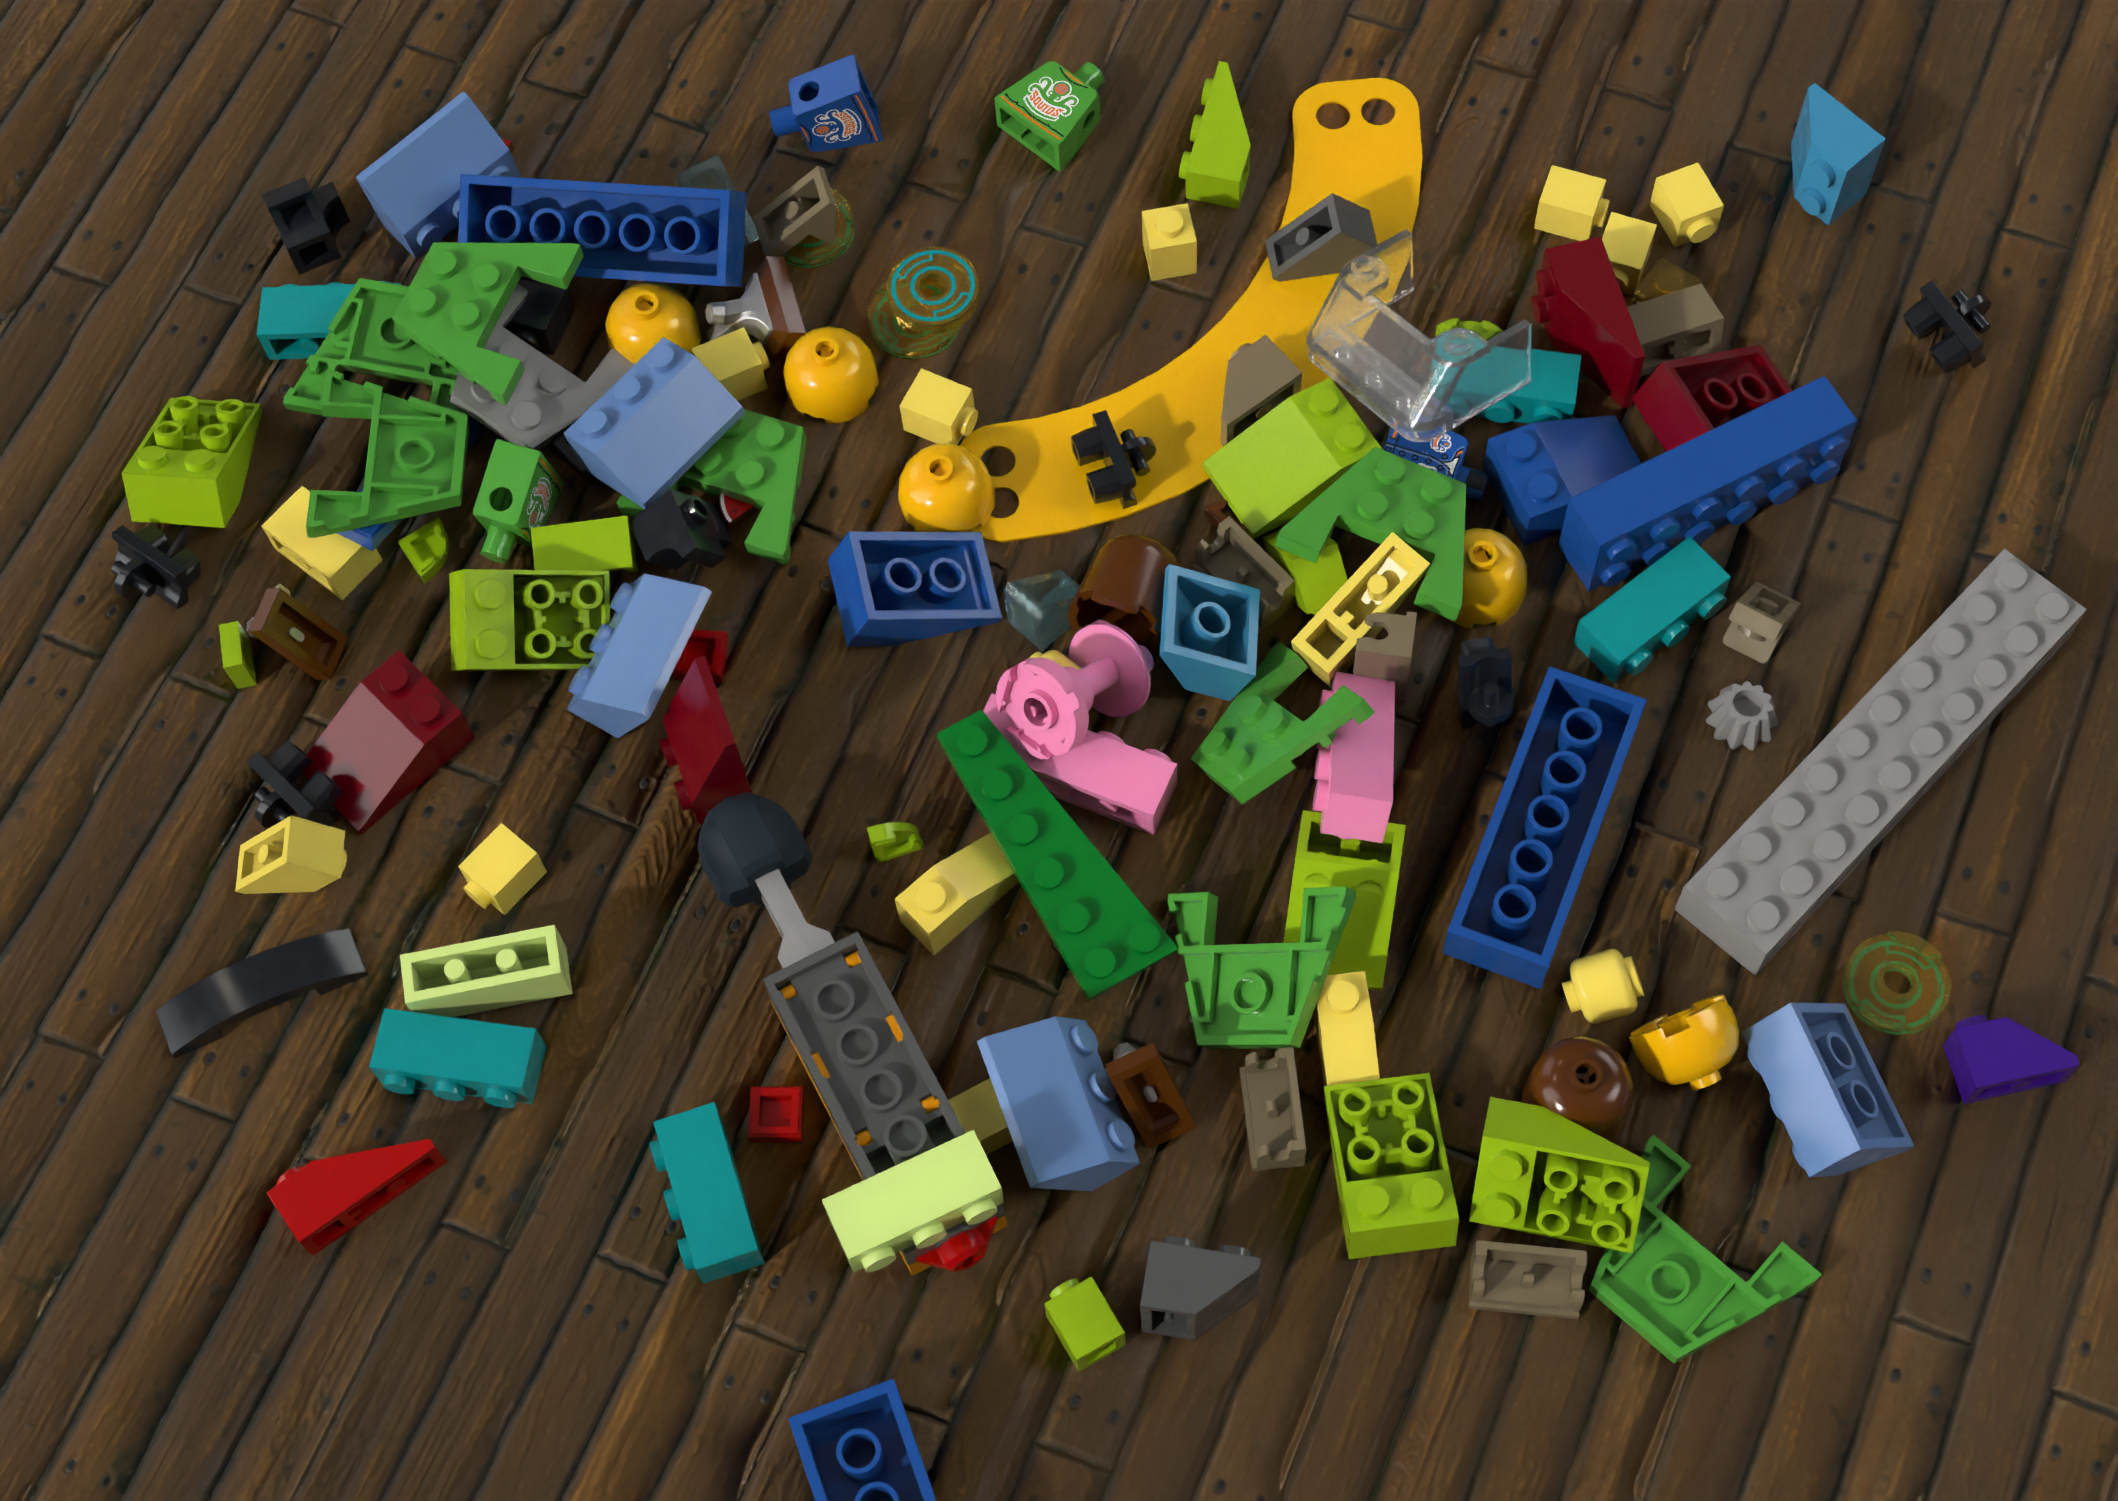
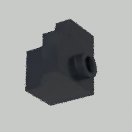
(308, 222)
(681, 530)

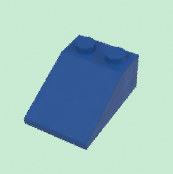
(1550, 462)
(911, 585)

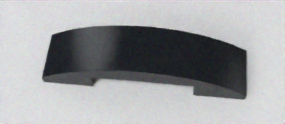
(258, 984)

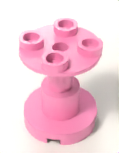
(1052, 702)

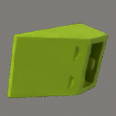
(192, 462)
(526, 618)
(1362, 866)
(1390, 1166)
(1556, 1178)

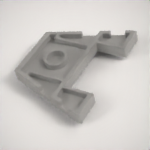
(547, 394)

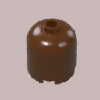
(1125, 588)
(1595, 1106)

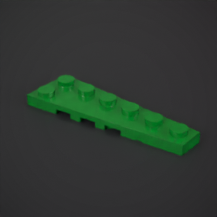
(1072, 887)

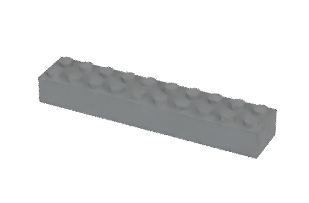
(1878, 761)

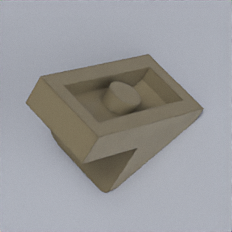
(796, 213)
(1759, 622)

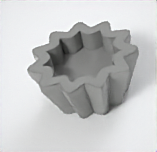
(1742, 715)

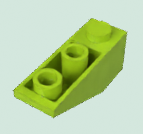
(1221, 149)

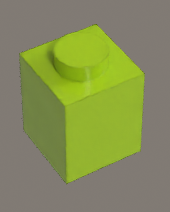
(1084, 1322)

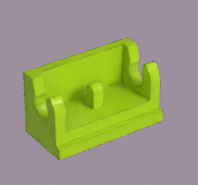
(586, 546)

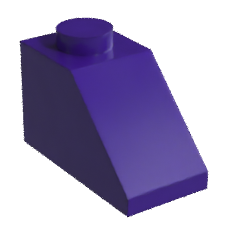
(2003, 1059)

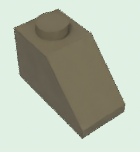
(1255, 384)

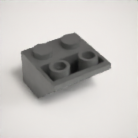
(1194, 1287)

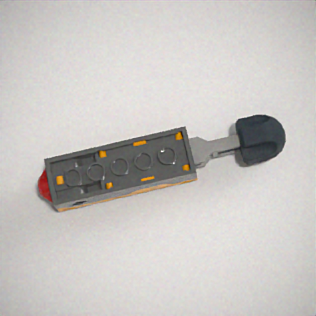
(839, 1015)

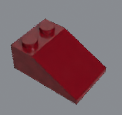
(1589, 317)
(1707, 391)
(387, 740)
(702, 744)

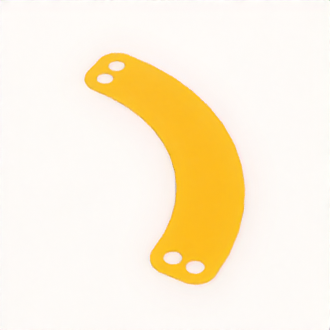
(1185, 398)

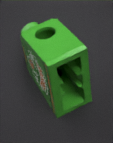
(1052, 110)
(514, 497)

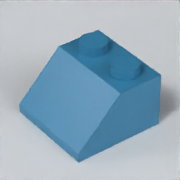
(1831, 156)
(1209, 632)

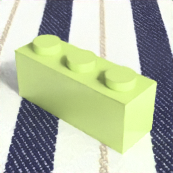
(487, 973)
(914, 1202)

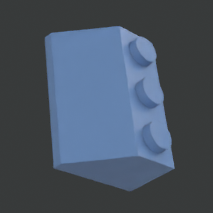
(419, 178)
(653, 423)
(636, 652)
(1825, 1088)
(1059, 1104)

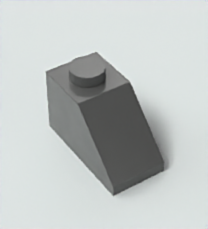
(1321, 240)

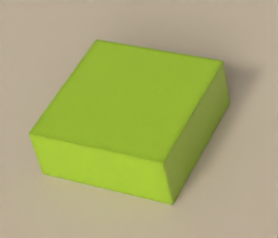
(237, 655)

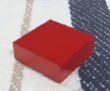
(708, 643)
(776, 1114)

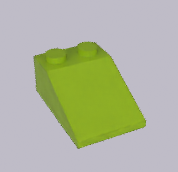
(1289, 457)

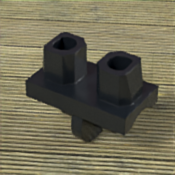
(1961, 341)
(1117, 477)
(147, 570)
(1484, 683)
(280, 773)

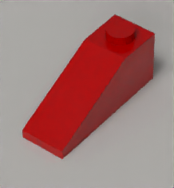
(344, 1190)

